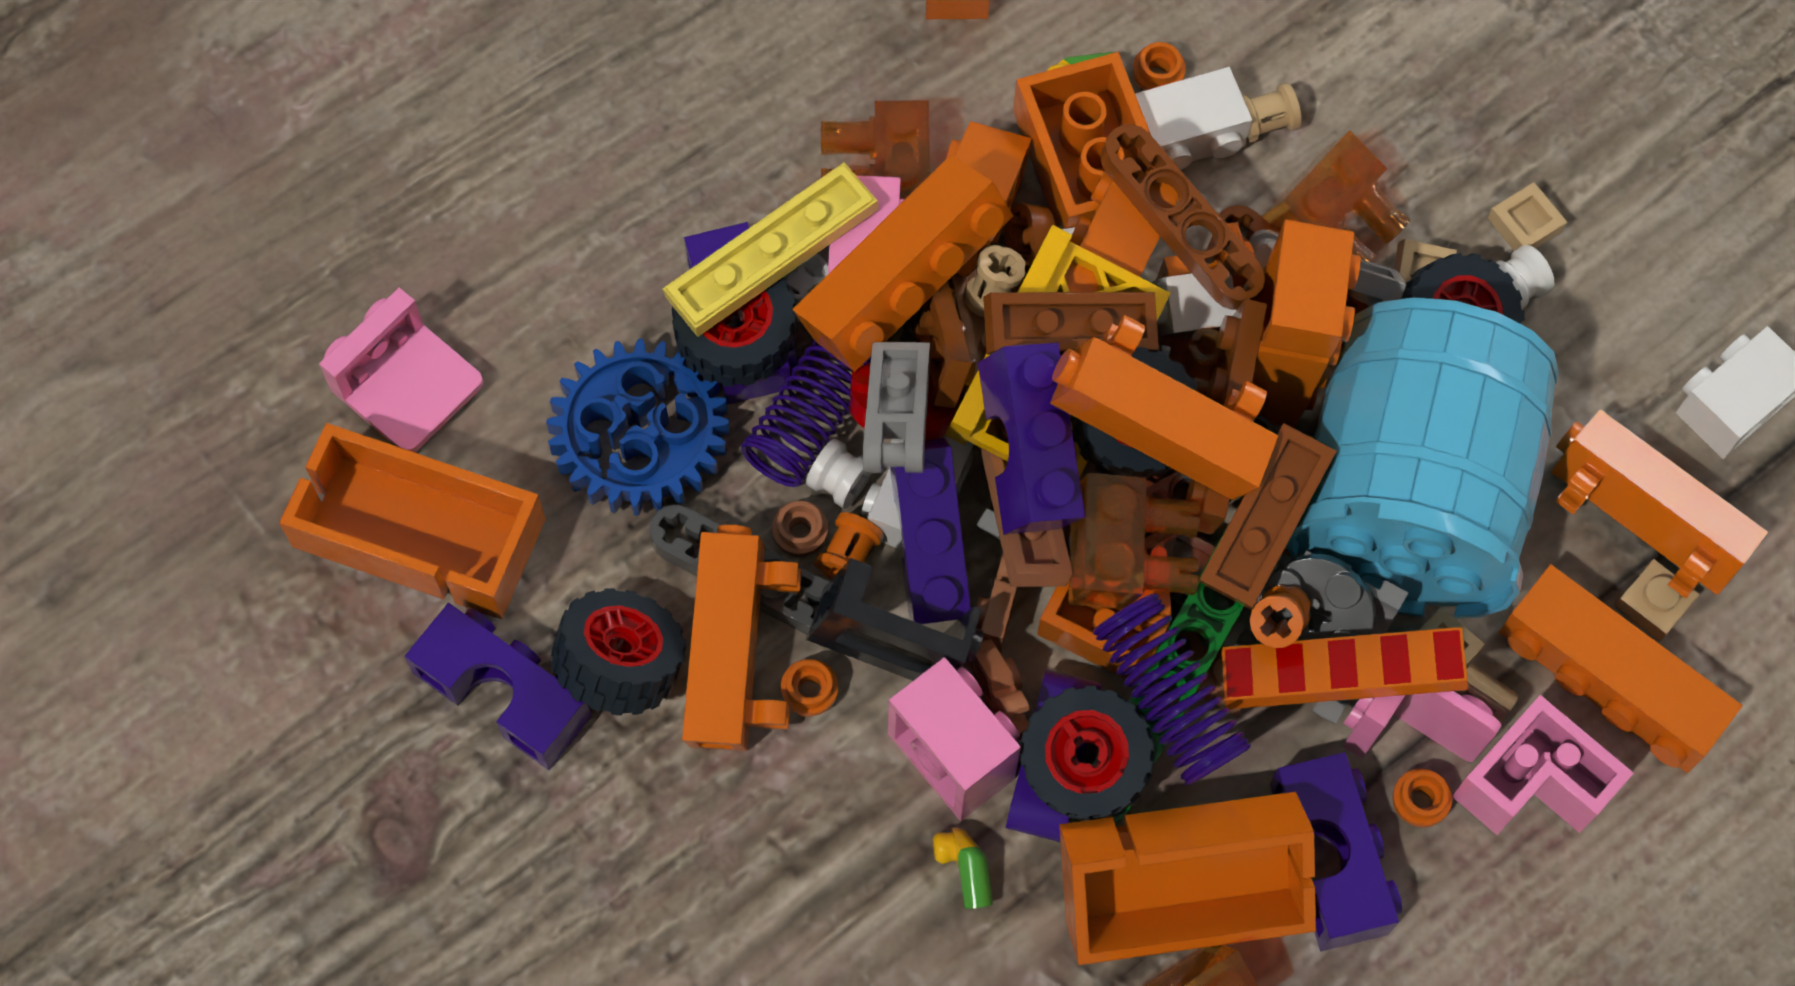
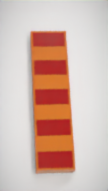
(1345, 668)

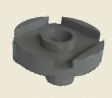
(1339, 590)

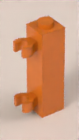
(1162, 416)
(1655, 503)
(725, 640)

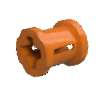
(852, 530)
(1285, 632)

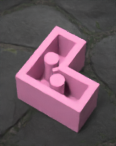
(1544, 758)

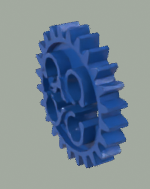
(604, 396)

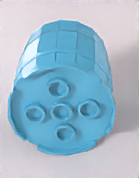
(1436, 453)

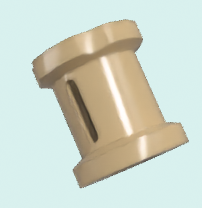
(1273, 111)
(992, 275)

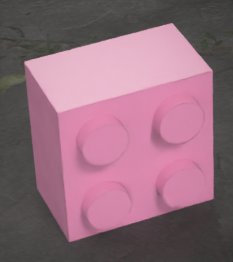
(954, 737)

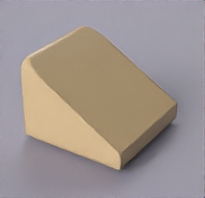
(1490, 691)

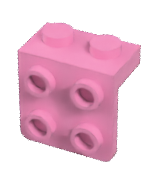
(399, 373)
(1451, 720)

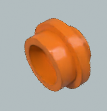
(1162, 56)
(805, 671)
(1429, 783)

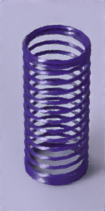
(780, 452)
(1210, 758)

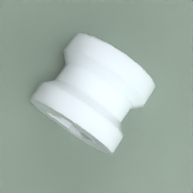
(1530, 273)
(838, 473)

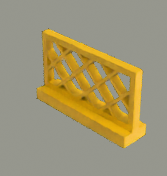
(1046, 276)

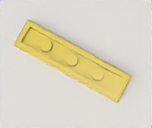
(770, 249)

